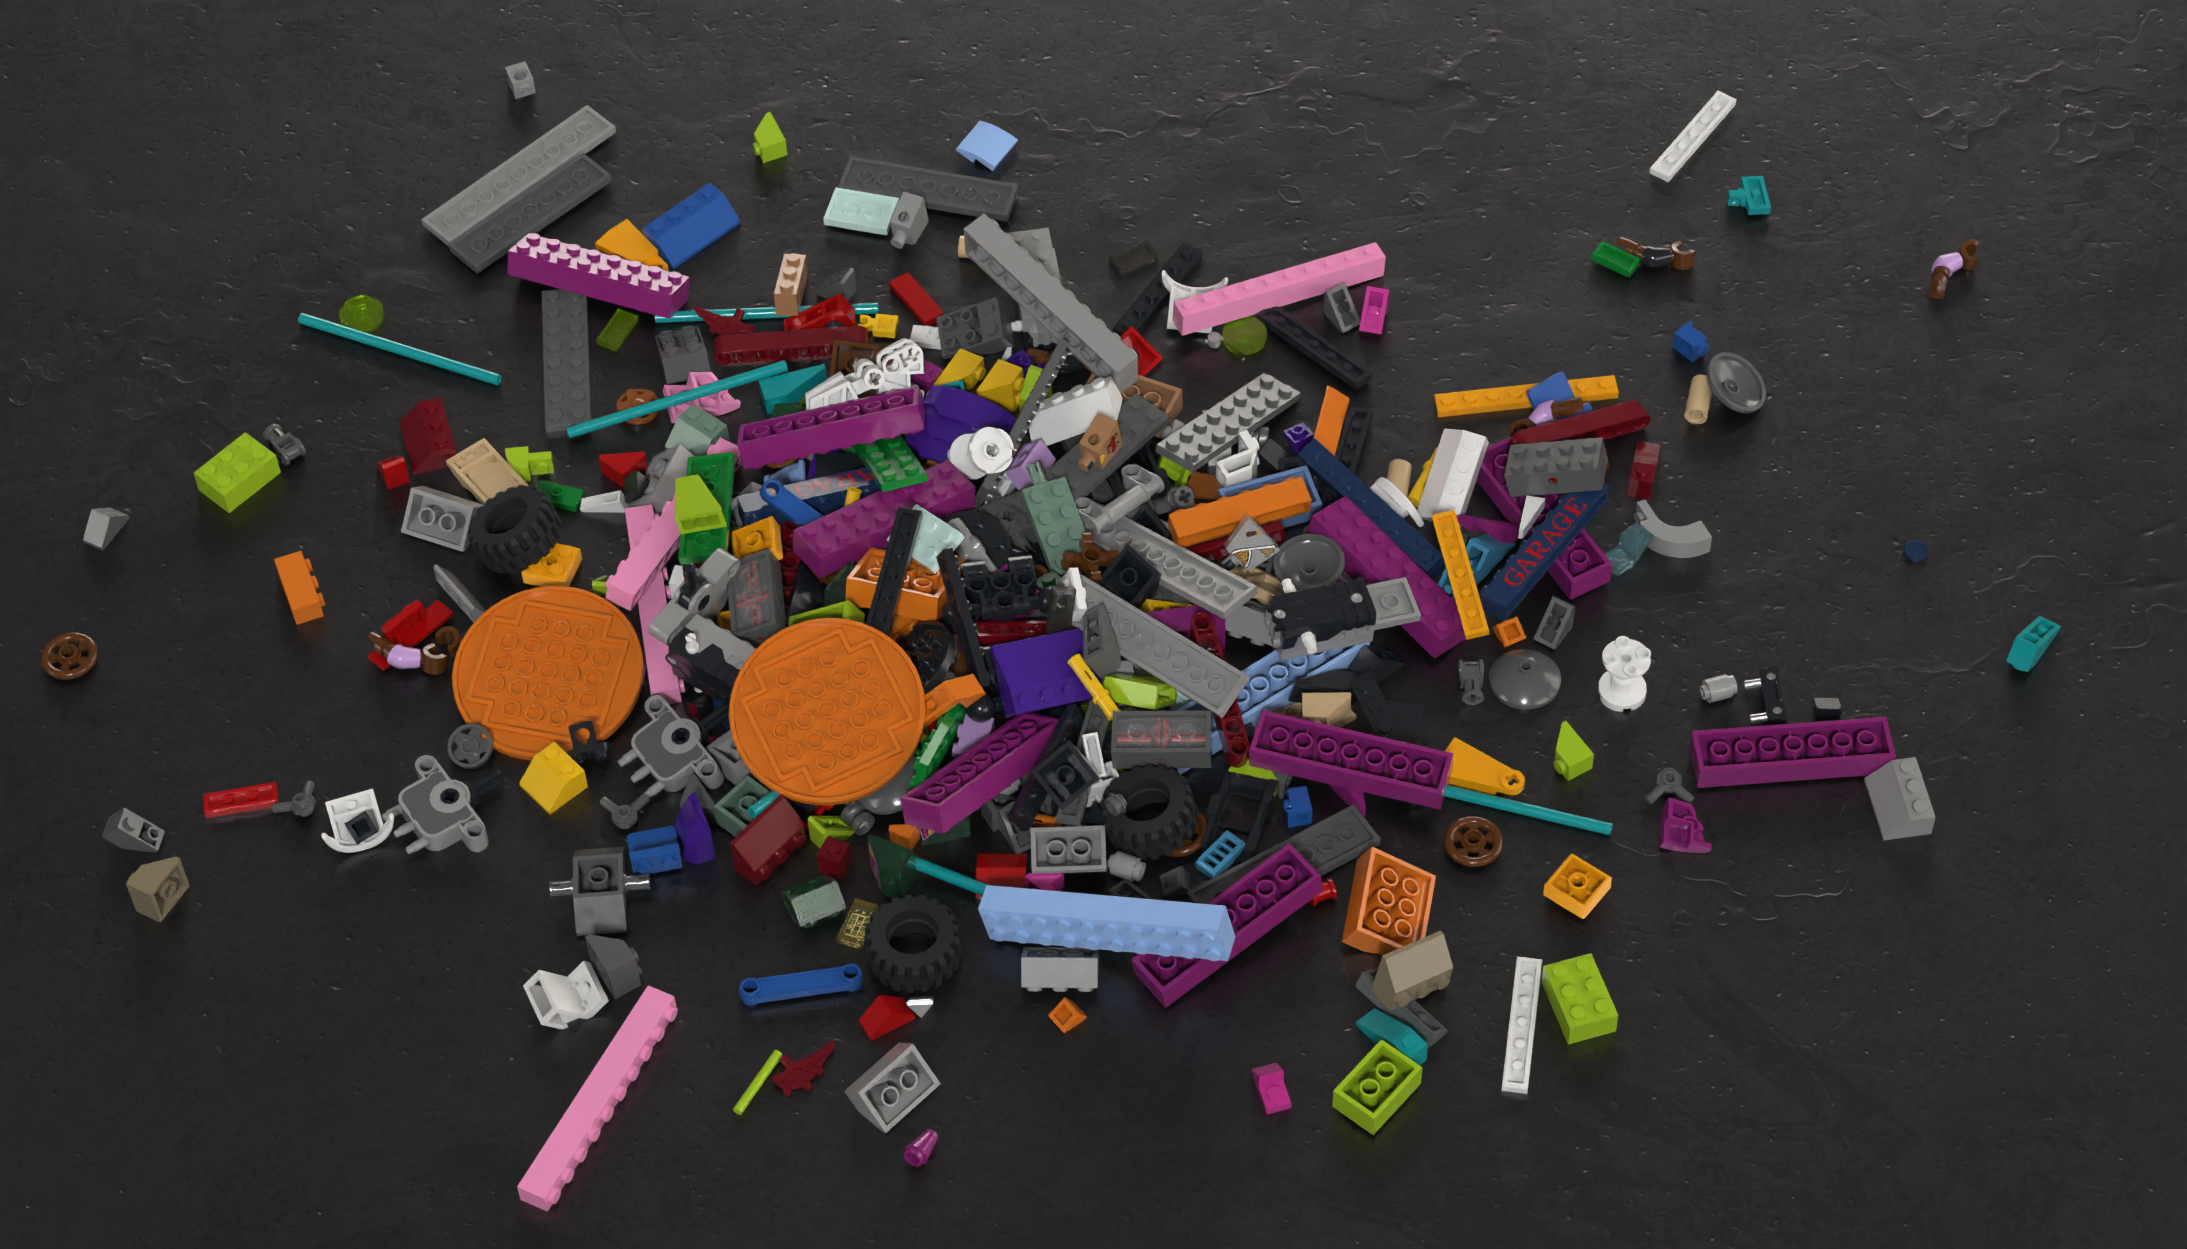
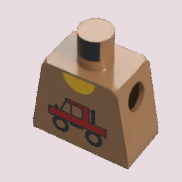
(1099, 443)

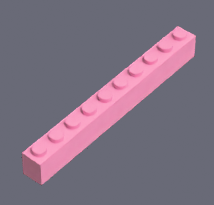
(1278, 288)
(654, 549)
(654, 599)
(597, 1099)

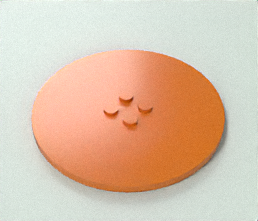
(547, 665)
(827, 711)

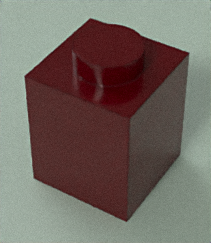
(834, 857)

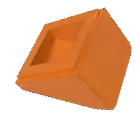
(1509, 631)
(904, 835)
(1067, 1015)

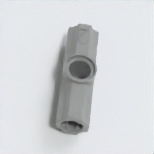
(971, 548)

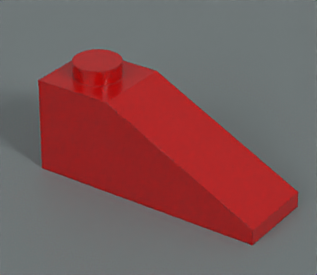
(815, 317)

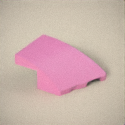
(714, 404)

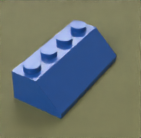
(691, 225)

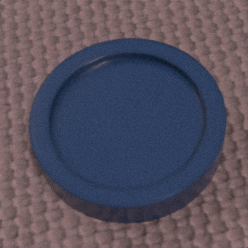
(1915, 550)

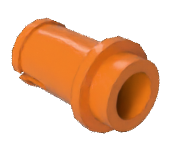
(1047, 821)

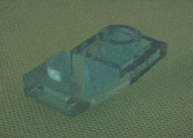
(1630, 548)

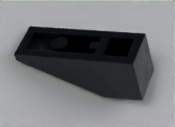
(1328, 682)

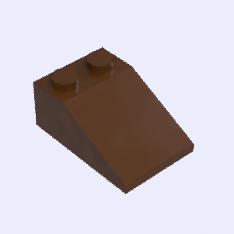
(846, 354)

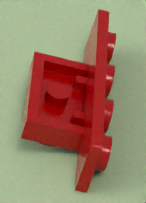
(411, 627)

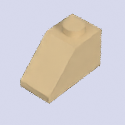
(1325, 707)

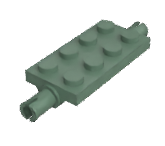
(1053, 517)

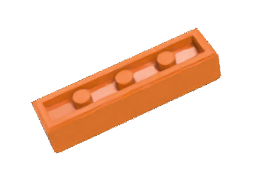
(1331, 419)

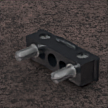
(1772, 697)

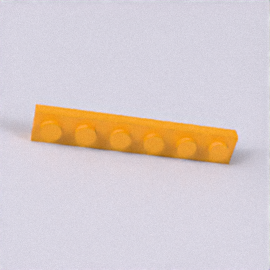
(1460, 575)

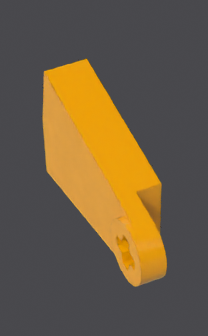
(630, 245)
(1481, 772)

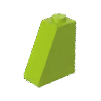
(696, 506)
(1139, 691)

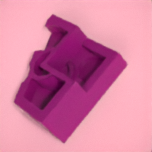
(1502, 531)
(1681, 829)

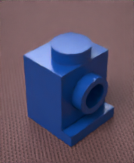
(1690, 342)
(1297, 807)

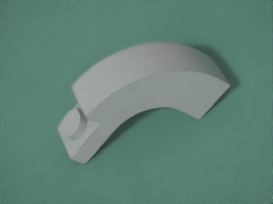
(1673, 540)

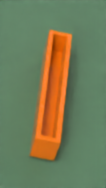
(1223, 516)

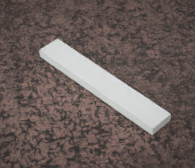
(1692, 136)
(1522, 1025)

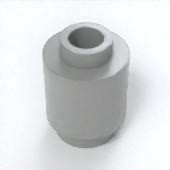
(1718, 688)
(1126, 866)

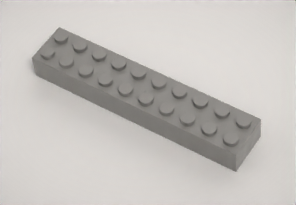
(1050, 302)

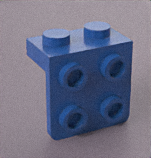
(1555, 389)
(654, 850)

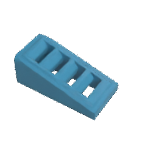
(1202, 862)

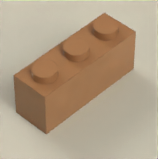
(791, 284)

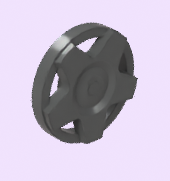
(470, 746)

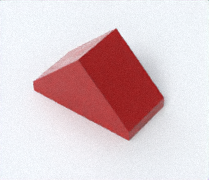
(621, 464)
(393, 471)
(885, 1015)

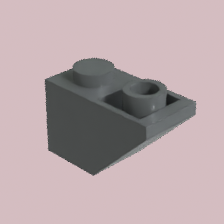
(132, 832)

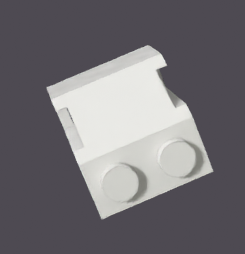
(1241, 466)
(565, 997)

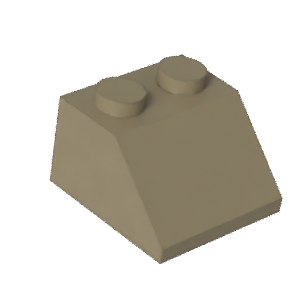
(157, 887)

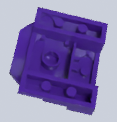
(953, 414)

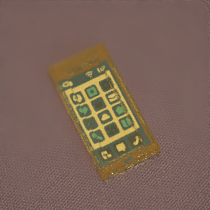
(854, 926)

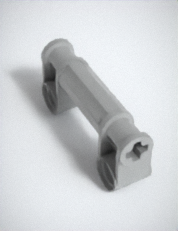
(1138, 487)

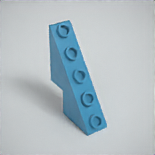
(1483, 554)

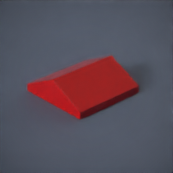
(1147, 355)
(1002, 870)

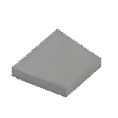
(920, 1004)

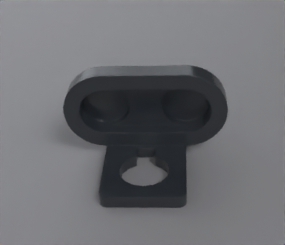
(594, 750)

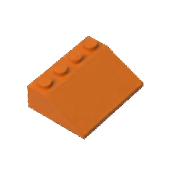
(921, 594)
(1387, 903)

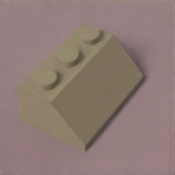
(1413, 971)

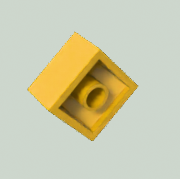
(1003, 385)
(553, 778)

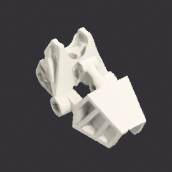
(888, 378)

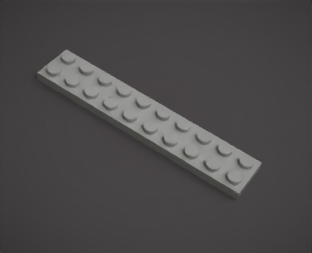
(519, 174)
(1180, 568)
(1166, 652)

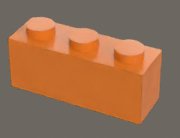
(300, 587)

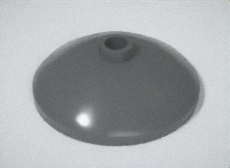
(1736, 382)
(1309, 561)
(1525, 687)
(888, 798)

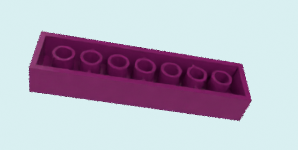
(598, 275)
(831, 427)
(867, 523)
(1378, 559)
(1581, 564)
(1790, 752)
(1351, 759)
(978, 774)
(1254, 908)

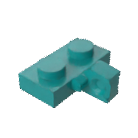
(1752, 195)

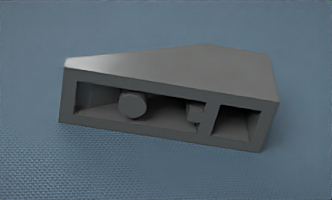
(1099, 642)

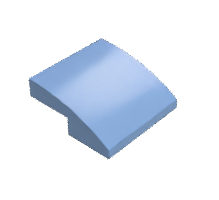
(987, 144)

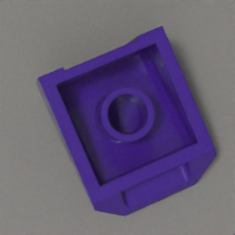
(694, 832)

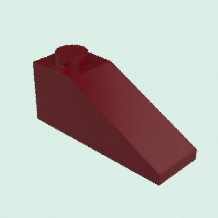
(1643, 470)

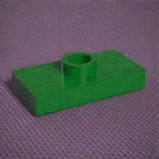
(1615, 259)
(562, 496)

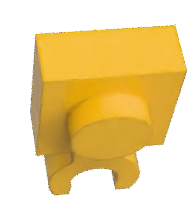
(881, 325)

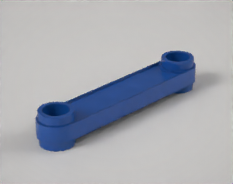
(789, 504)
(801, 984)

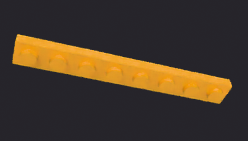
(1516, 396)

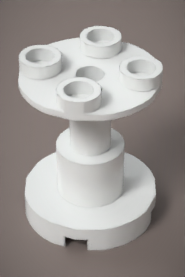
(982, 452)
(1623, 682)

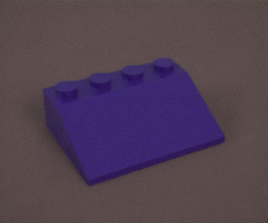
(1036, 672)

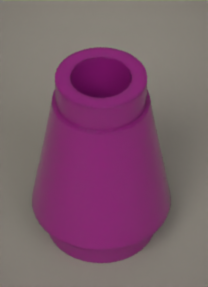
(921, 1148)

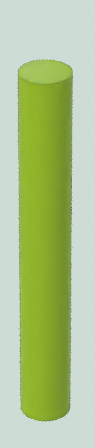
(757, 1082)

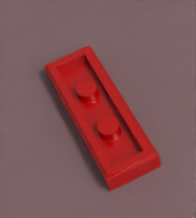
(916, 299)
(240, 800)

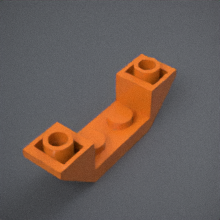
(950, 693)

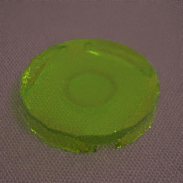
(362, 313)
(1245, 335)

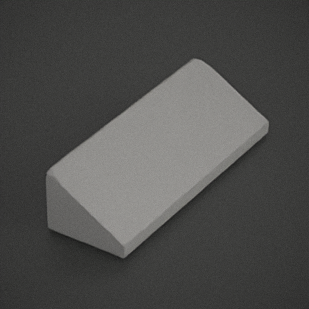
(458, 593)

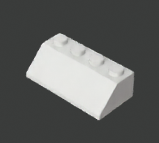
(1073, 411)
(1453, 473)

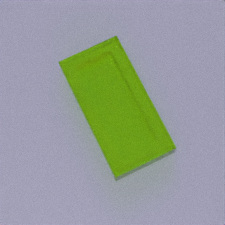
(617, 330)

